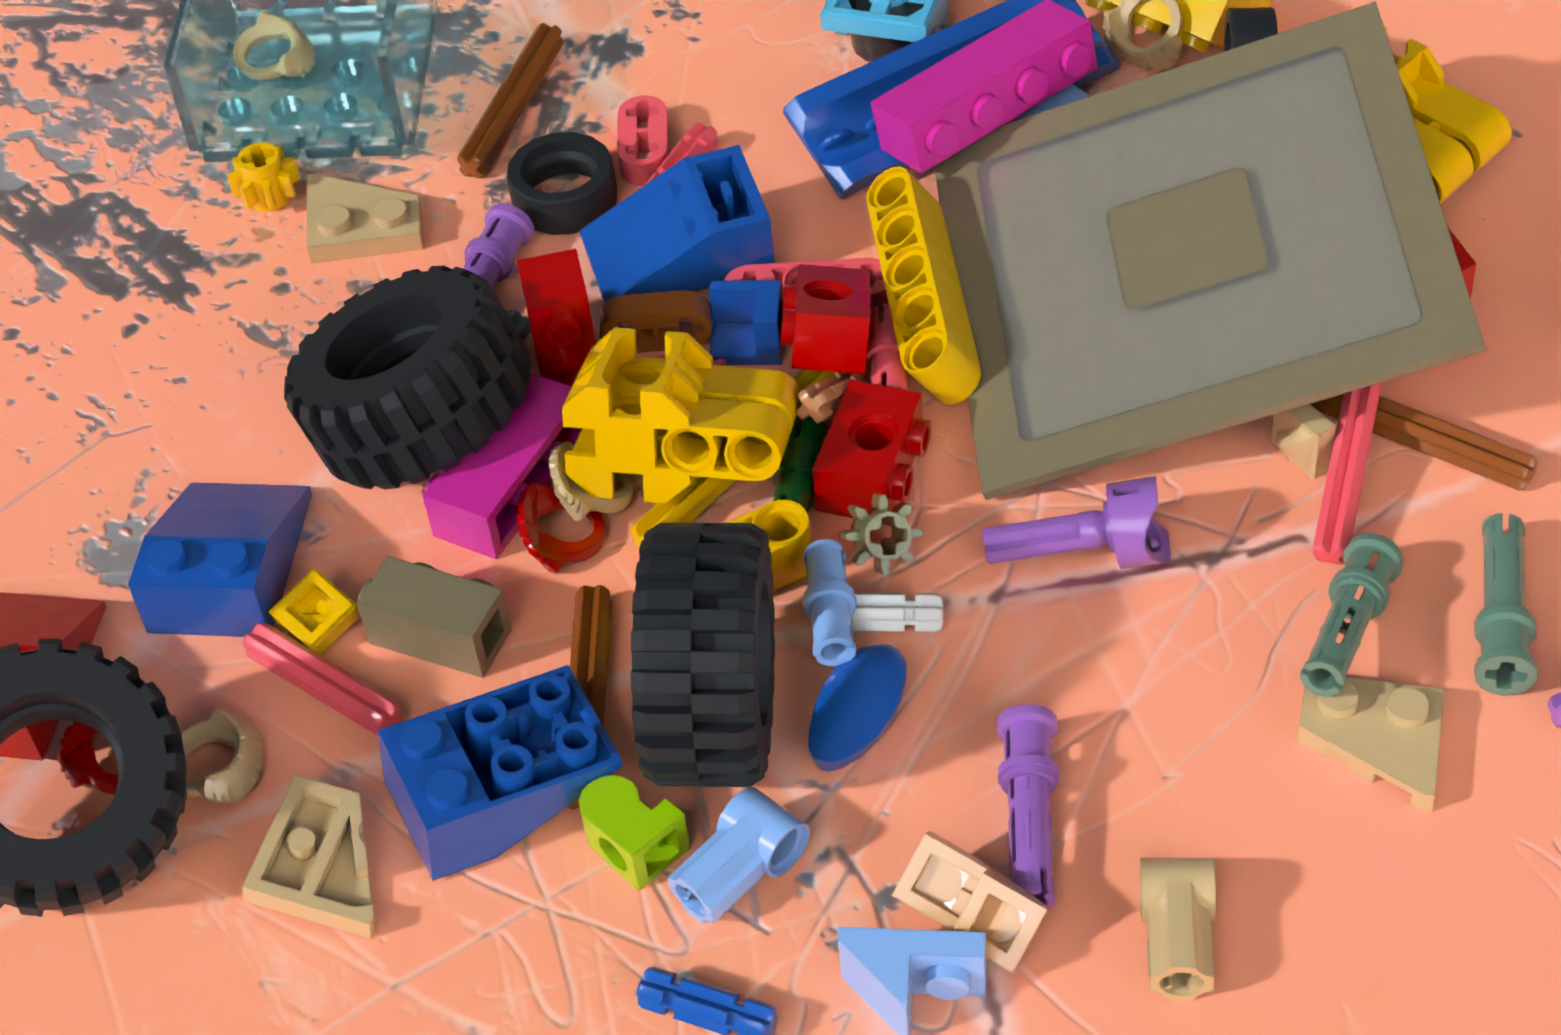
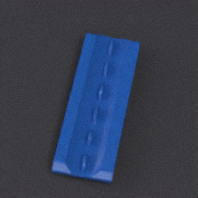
(838, 118)

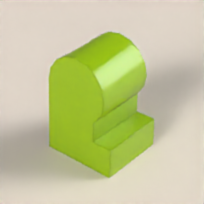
(629, 833)

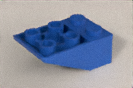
(681, 229)
(493, 768)

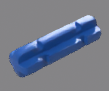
(704, 1004)

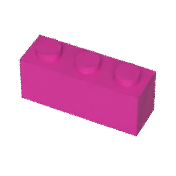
(478, 498)

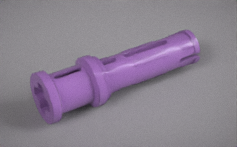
(494, 250)
(1029, 780)

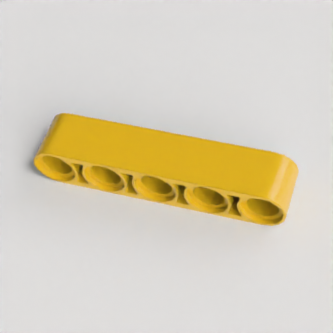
(923, 287)

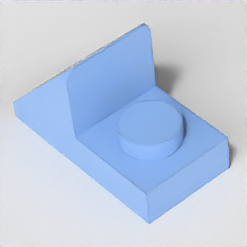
(896, 963)

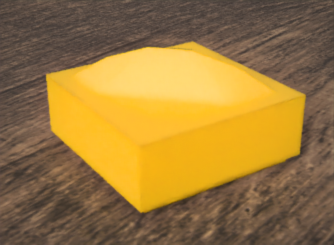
(315, 612)

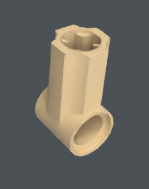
(1179, 910)

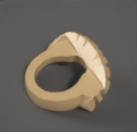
(1160, 54)
(293, 63)
(574, 498)
(243, 771)

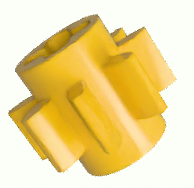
(263, 177)

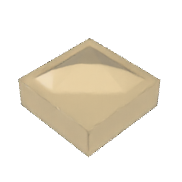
(1305, 438)

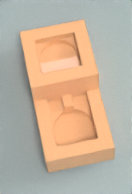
(970, 898)

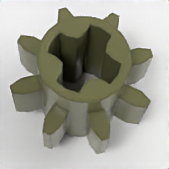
(889, 548)

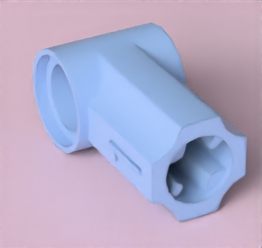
(750, 841)

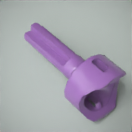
(1123, 524)

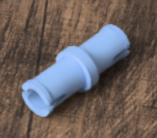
(829, 603)

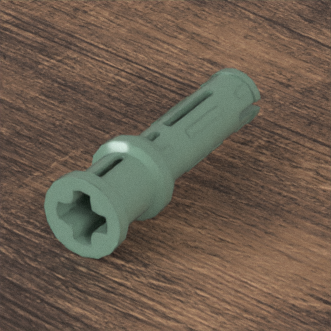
(1504, 624)
(1330, 661)

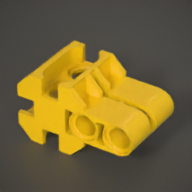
(1452, 125)
(674, 417)

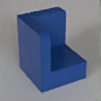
(746, 321)

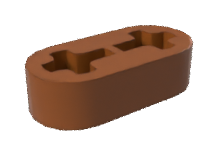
(655, 314)

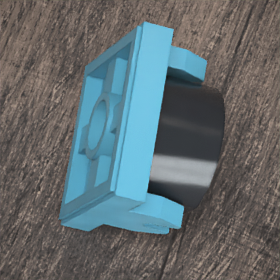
(883, 25)

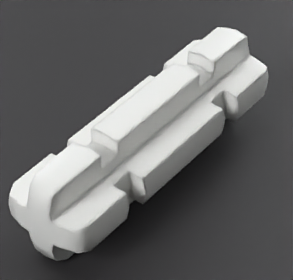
(893, 612)

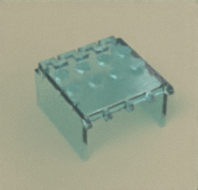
(357, 94)

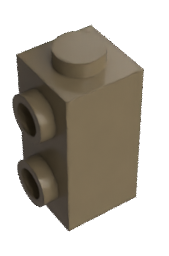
(434, 615)

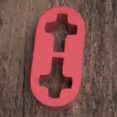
(636, 140)

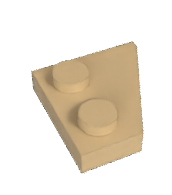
(359, 220)
(1379, 732)
(315, 859)

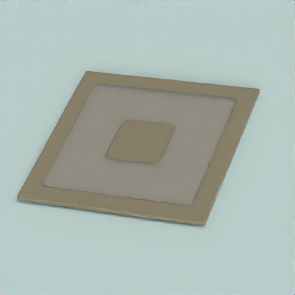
(1200, 253)

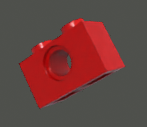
(557, 313)
(827, 319)
(870, 448)

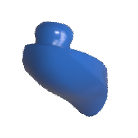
(856, 706)

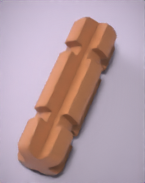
(824, 397)

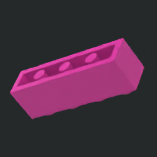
(984, 85)

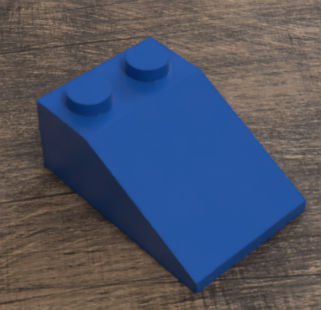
(218, 558)

